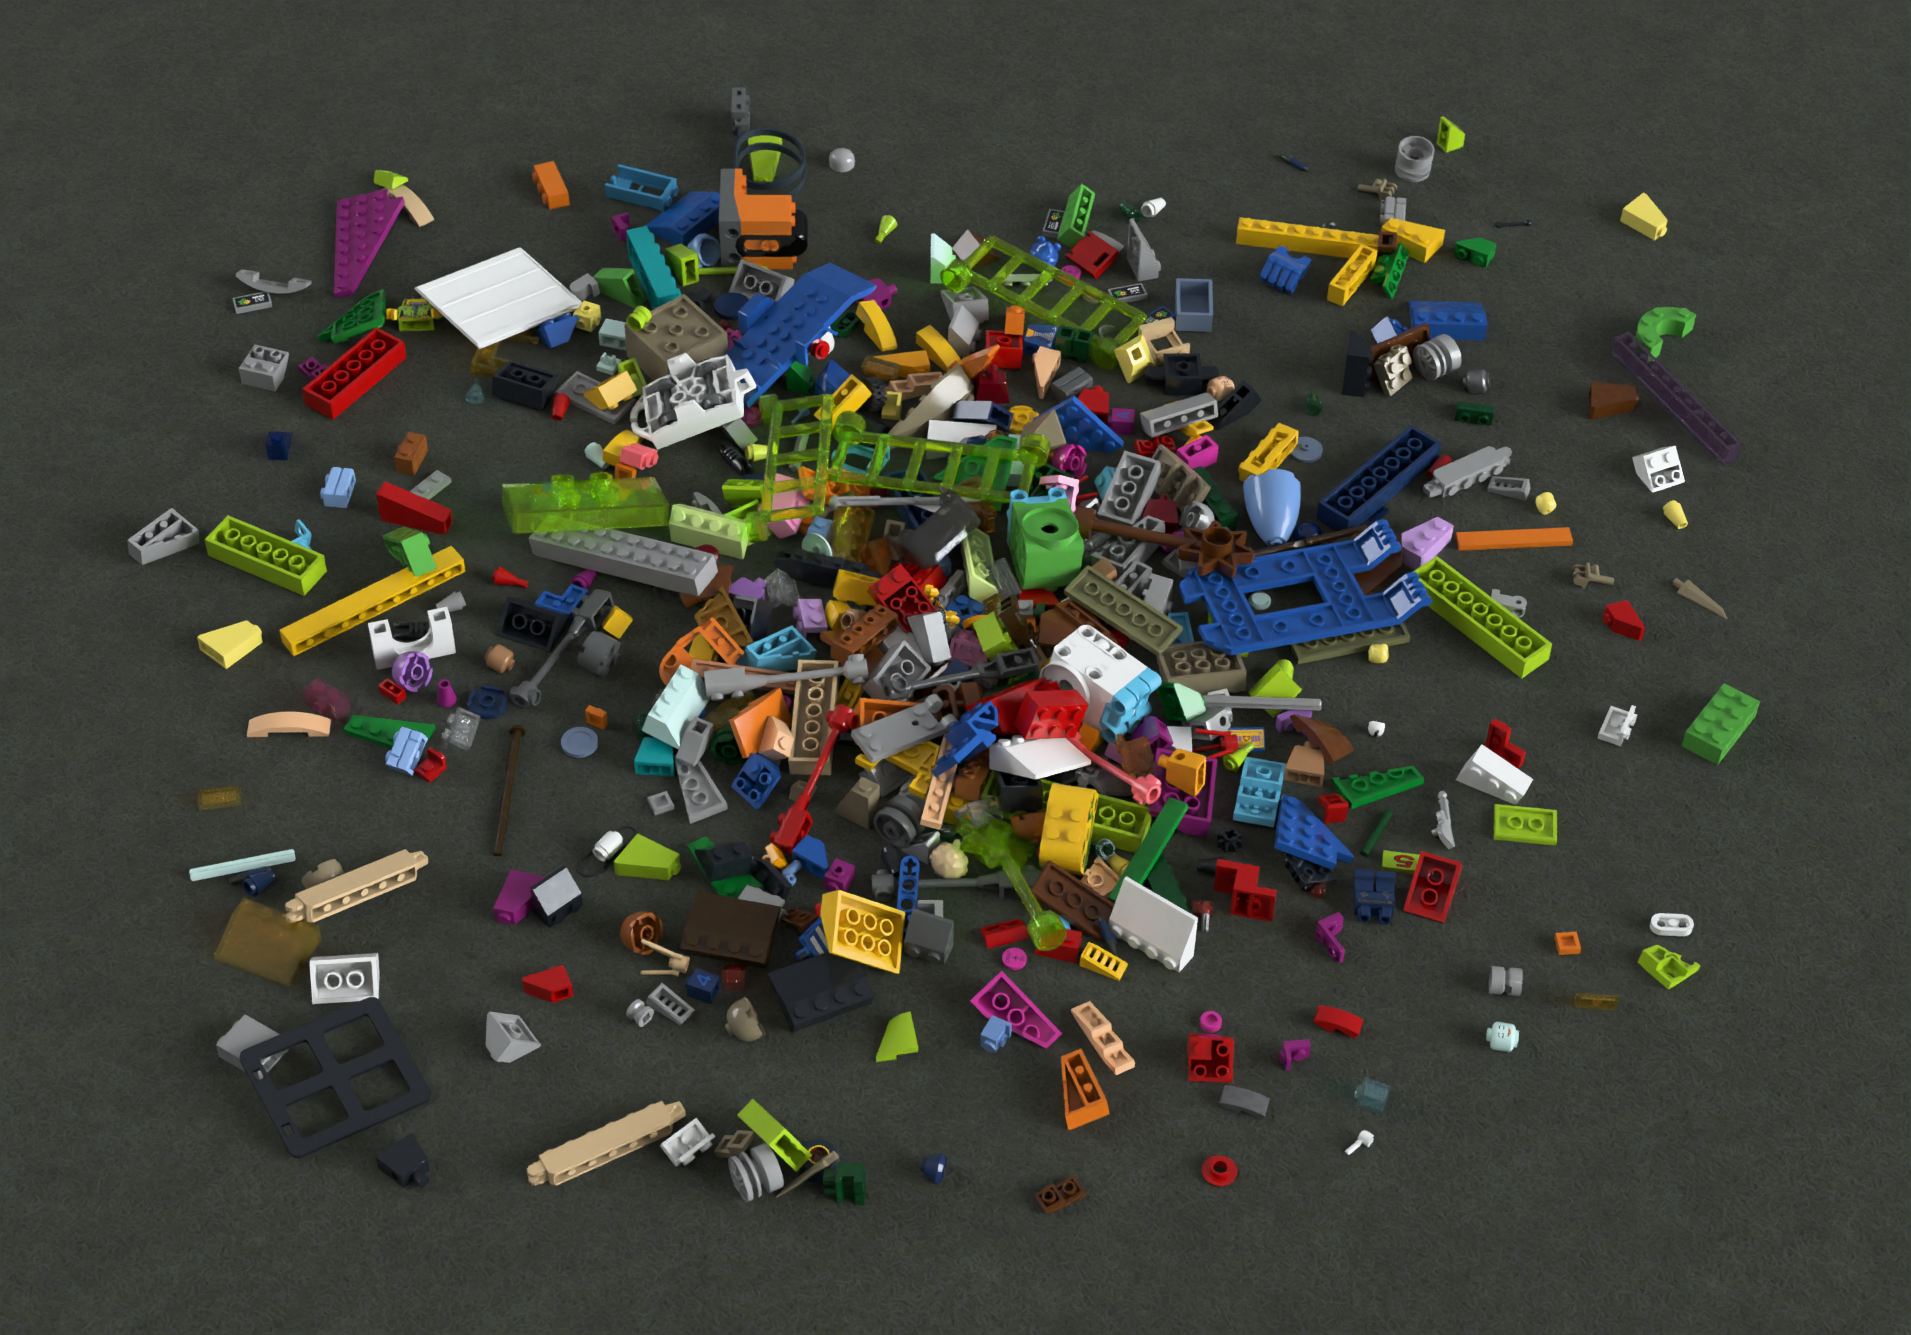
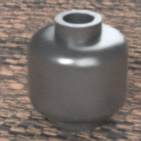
(1476, 381)

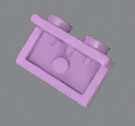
(809, 616)

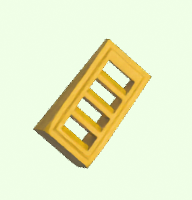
(1092, 964)

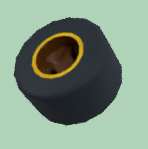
(818, 1149)

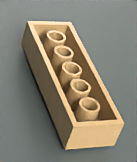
(809, 722)

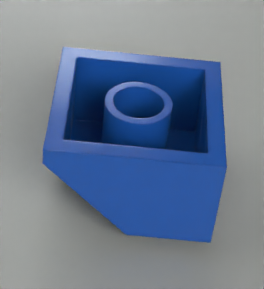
(830, 379)

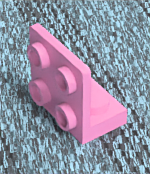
(1068, 484)
(967, 648)

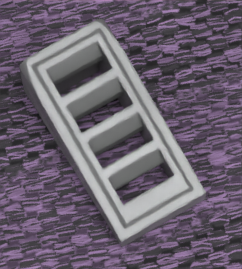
(1520, 491)
(654, 1002)

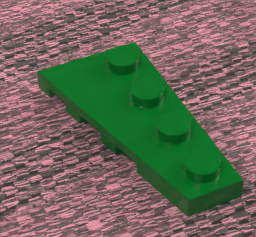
(381, 730)
(1376, 786)
(728, 887)

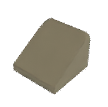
(798, 788)

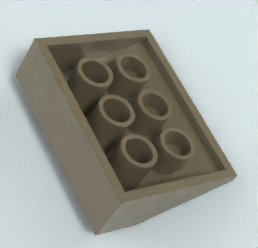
(1202, 668)

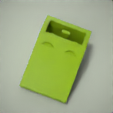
(994, 636)

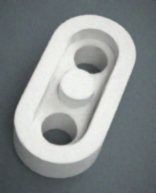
(1671, 924)

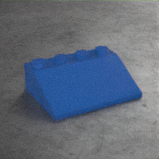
(687, 218)
(1454, 319)

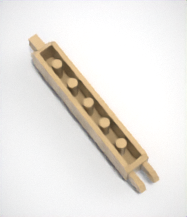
(355, 886)
(605, 1144)

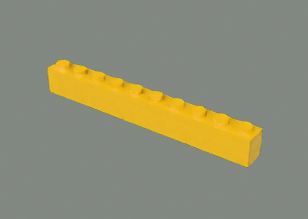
(369, 603)

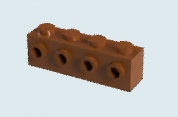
(864, 634)
(973, 777)

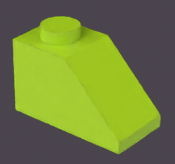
(1449, 135)

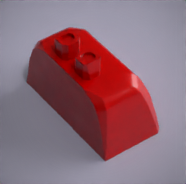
(1008, 704)

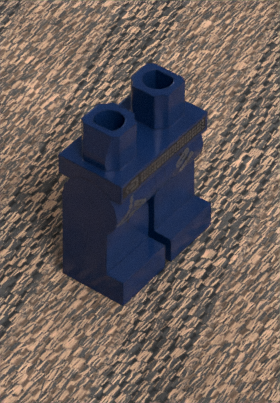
(1377, 902)

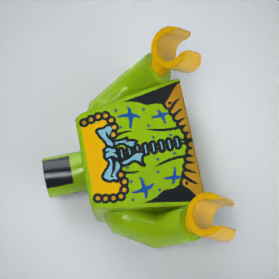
(414, 314)

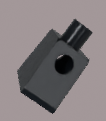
(405, 1162)

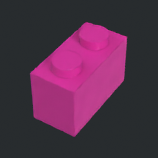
(1199, 452)

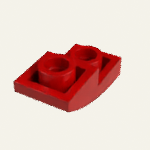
(1148, 448)
(1333, 1018)

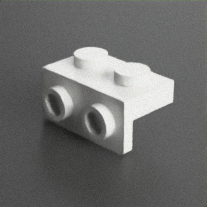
(1617, 725)
(686, 1142)

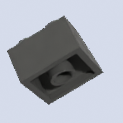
(929, 937)

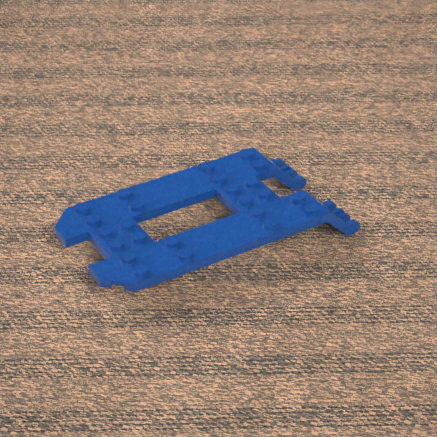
(1331, 570)

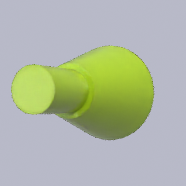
(887, 224)
(1234, 760)

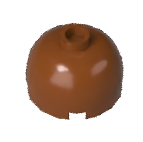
(1029, 825)
(641, 926)

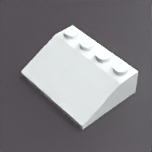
(1035, 756)
(1153, 925)

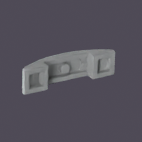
(252, 279)

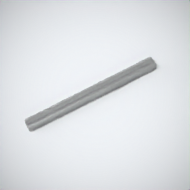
(1263, 702)

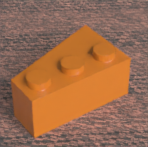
(1081, 1091)

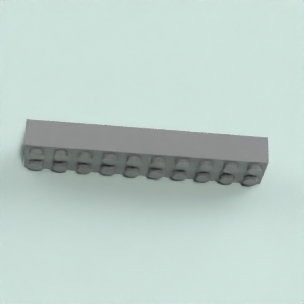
(629, 557)

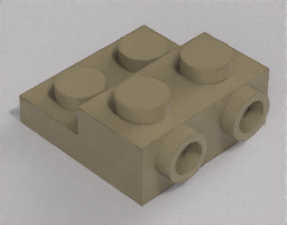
(1393, 369)

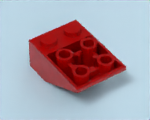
(931, 576)
(901, 595)

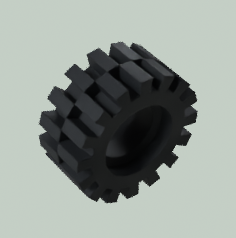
(877, 399)

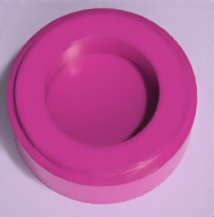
(1210, 1021)

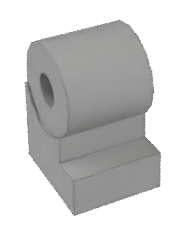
(584, 287)

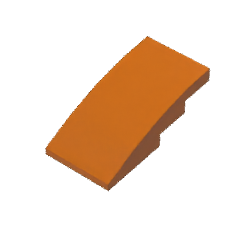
(833, 488)
(751, 721)

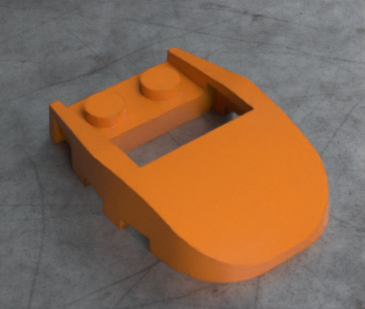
(714, 635)

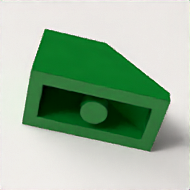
(800, 378)

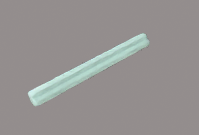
(242, 865)

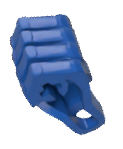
(1283, 270)

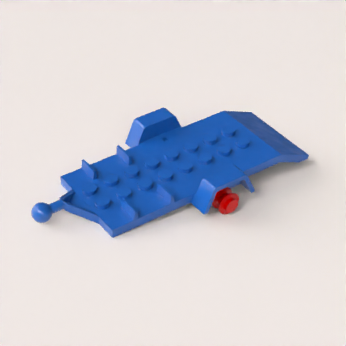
(793, 326)

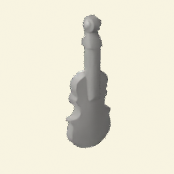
(1444, 823)

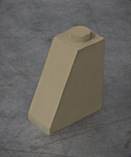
(861, 803)

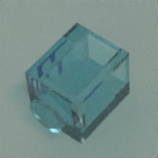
(1372, 1095)

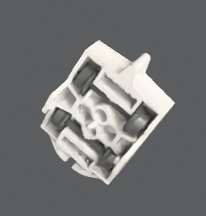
(691, 399)

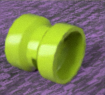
(638, 318)

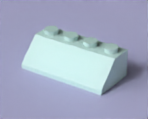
(677, 707)

